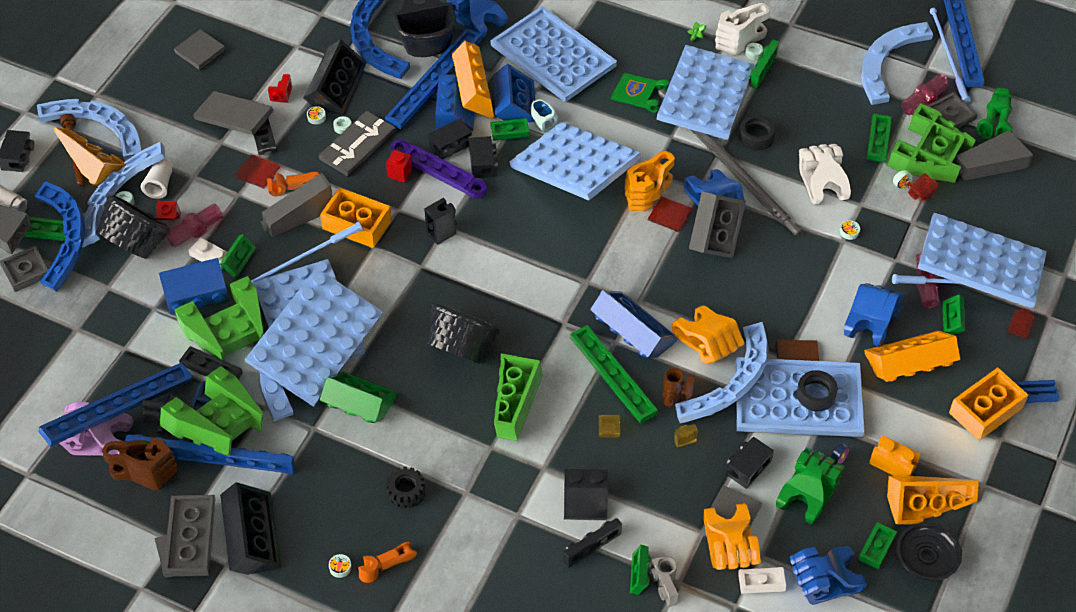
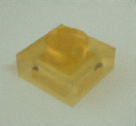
(609, 425)
(685, 435)

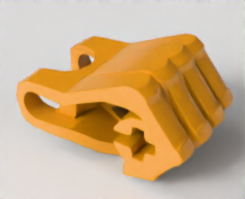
(641, 181)
(710, 334)
(731, 539)

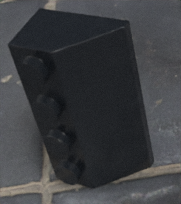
(335, 78)
(249, 529)

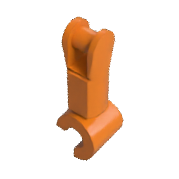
(278, 186)
(370, 570)

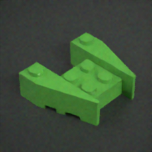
(936, 148)
(229, 328)
(220, 419)

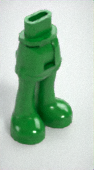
(998, 106)

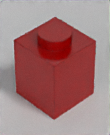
(399, 166)

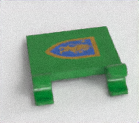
(638, 91)

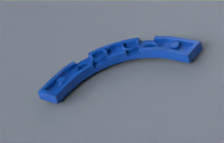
(363, 42)
(73, 230)

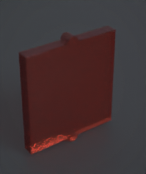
(257, 170)
(669, 214)

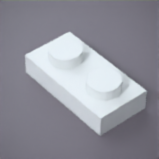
(204, 250)
(762, 580)

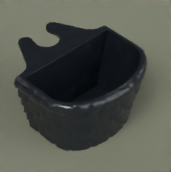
(425, 27)
(131, 227)
(459, 333)

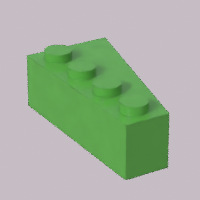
(516, 393)

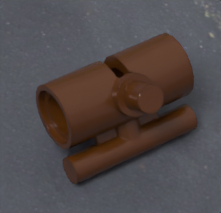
(674, 387)

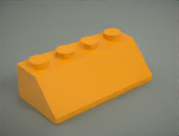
(472, 79)
(913, 355)

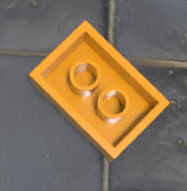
(348, 208)
(988, 404)

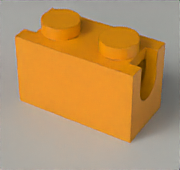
(894, 457)

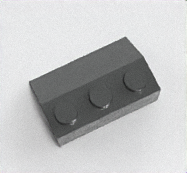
(717, 225)

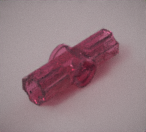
(925, 94)
(194, 225)
(928, 291)

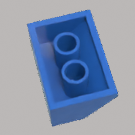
(513, 94)
(449, 103)
(195, 282)

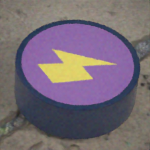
(840, 453)

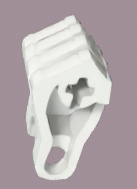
(740, 28)
(822, 170)

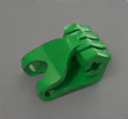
(812, 483)

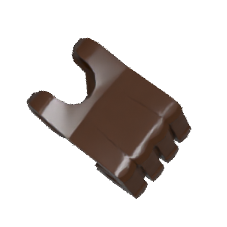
(151, 473)

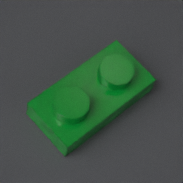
(509, 129)
(238, 255)
(954, 315)
(877, 545)
(639, 569)

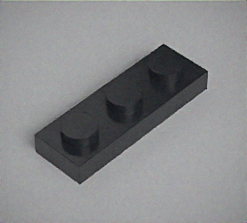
(205, 363)
(592, 541)

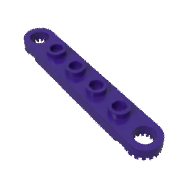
(442, 170)

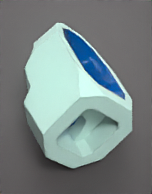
(544, 115)

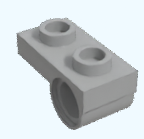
(665, 579)

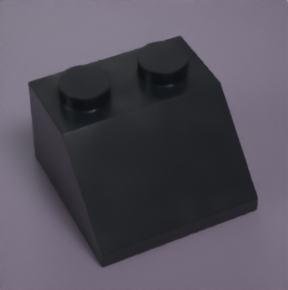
(585, 494)

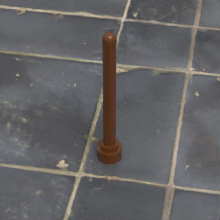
(68, 121)

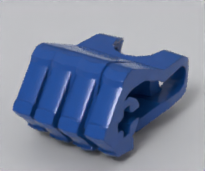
(475, 12)
(716, 184)
(873, 311)
(826, 576)

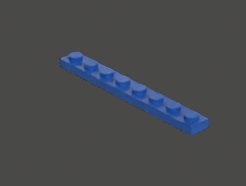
(964, 43)
(428, 82)
(114, 404)
(238, 458)

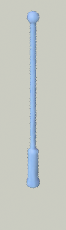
(959, 82)
(334, 239)
(918, 280)

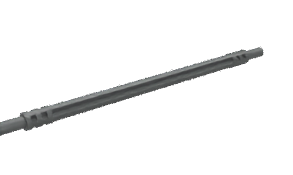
(761, 195)

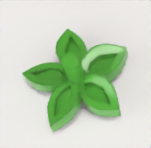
(697, 31)

